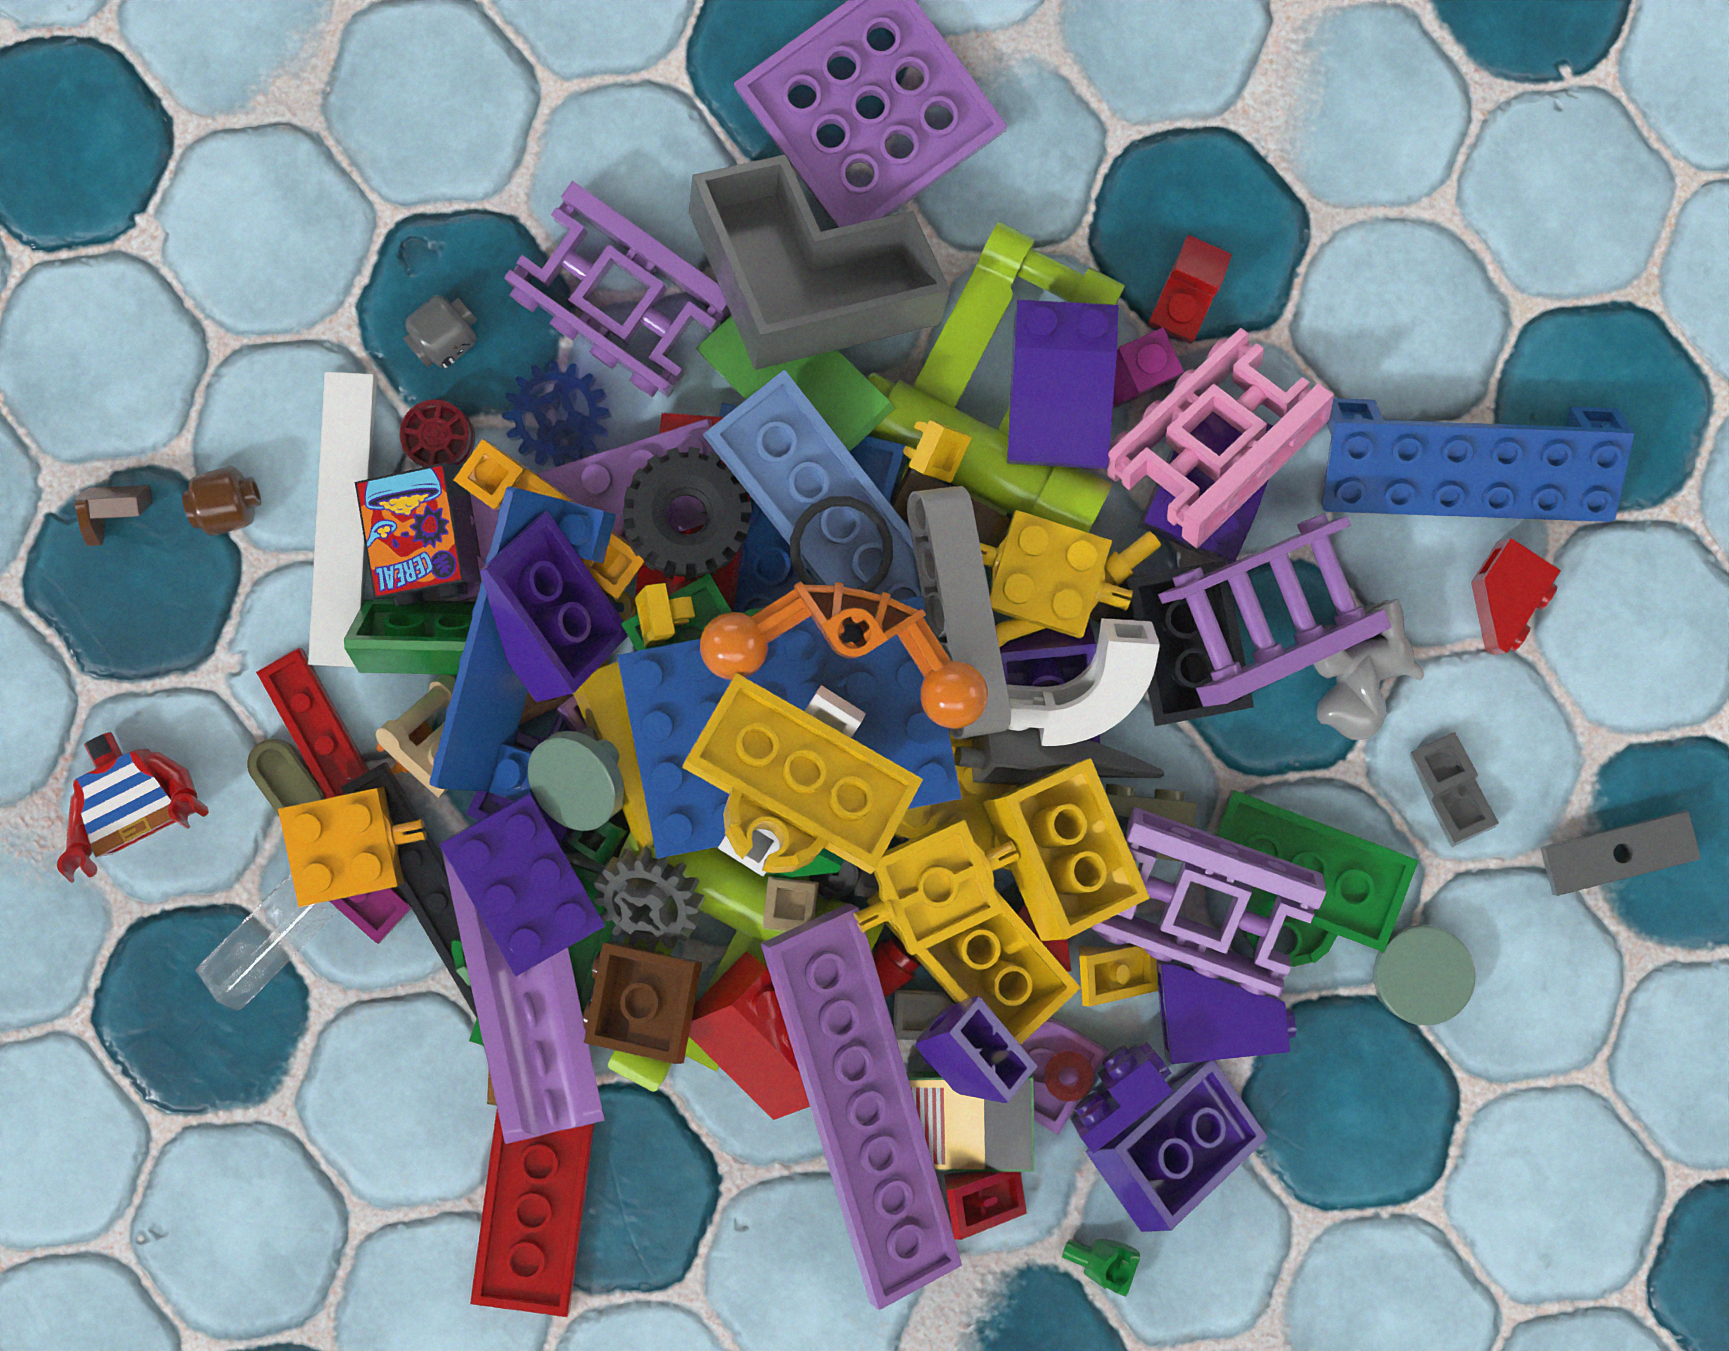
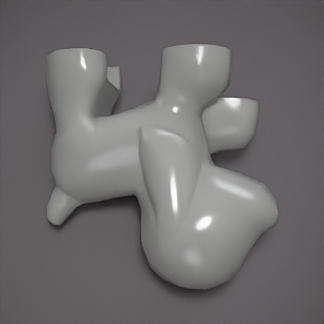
(1355, 702)

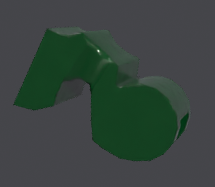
(603, 841)

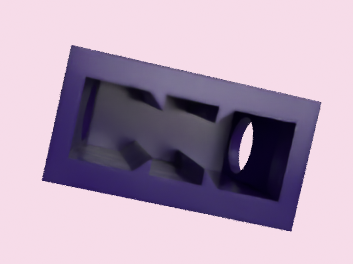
(975, 1052)

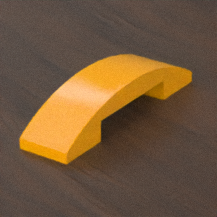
(492, 471)

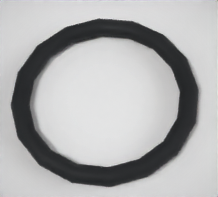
(842, 501)

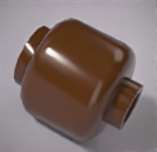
(221, 501)

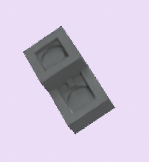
(1453, 789)

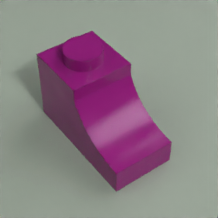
(1144, 367)

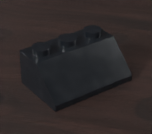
(1182, 655)

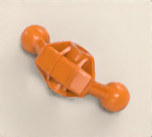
(951, 691)

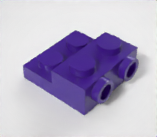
(1133, 1086)

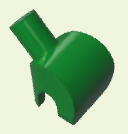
(1106, 1263)

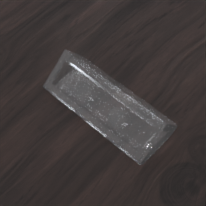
(262, 945)

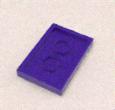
(522, 884)

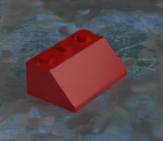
(747, 1037)

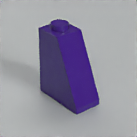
(1218, 1018)

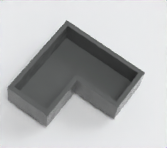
(803, 287)

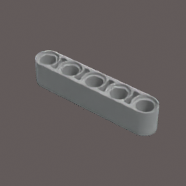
(958, 594)

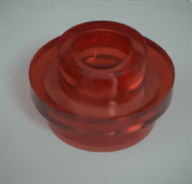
(1076, 1089)

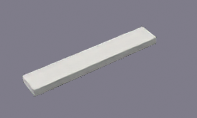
(339, 537)

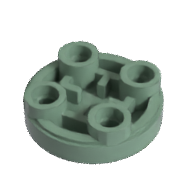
(576, 779)
(1424, 975)

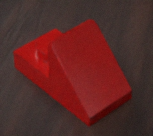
(1190, 289)

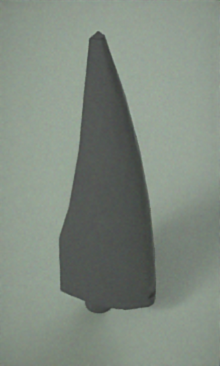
(1019, 757)

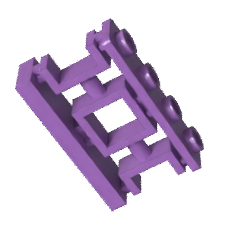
(642, 260)
(1225, 868)

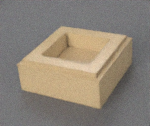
(789, 903)

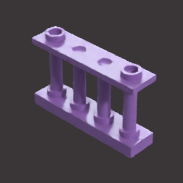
(1311, 640)

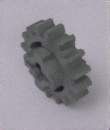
(649, 899)

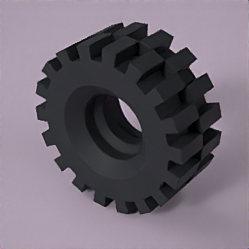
(678, 476)

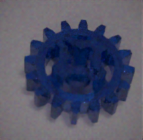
(563, 393)

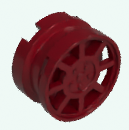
(437, 434)

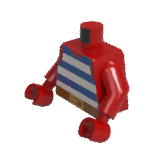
(123, 803)

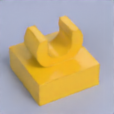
(938, 450)
(660, 615)

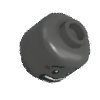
(440, 331)

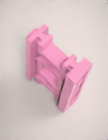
(1245, 462)

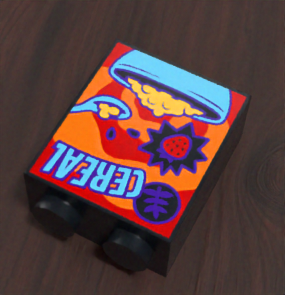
(418, 534)

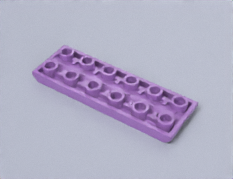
(528, 1033)

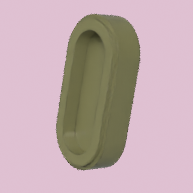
(282, 774)

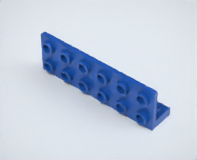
(1476, 466)
(488, 695)

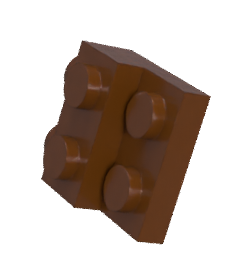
(642, 1002)

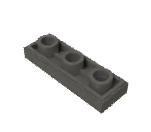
(1645, 845)

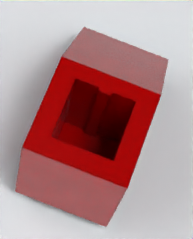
(1509, 591)

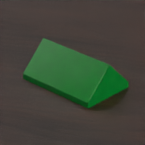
(409, 638)

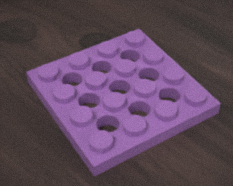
(824, 168)

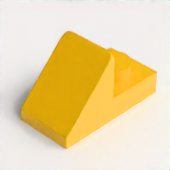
(1115, 973)

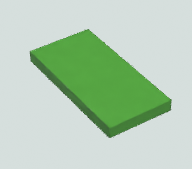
(828, 381)

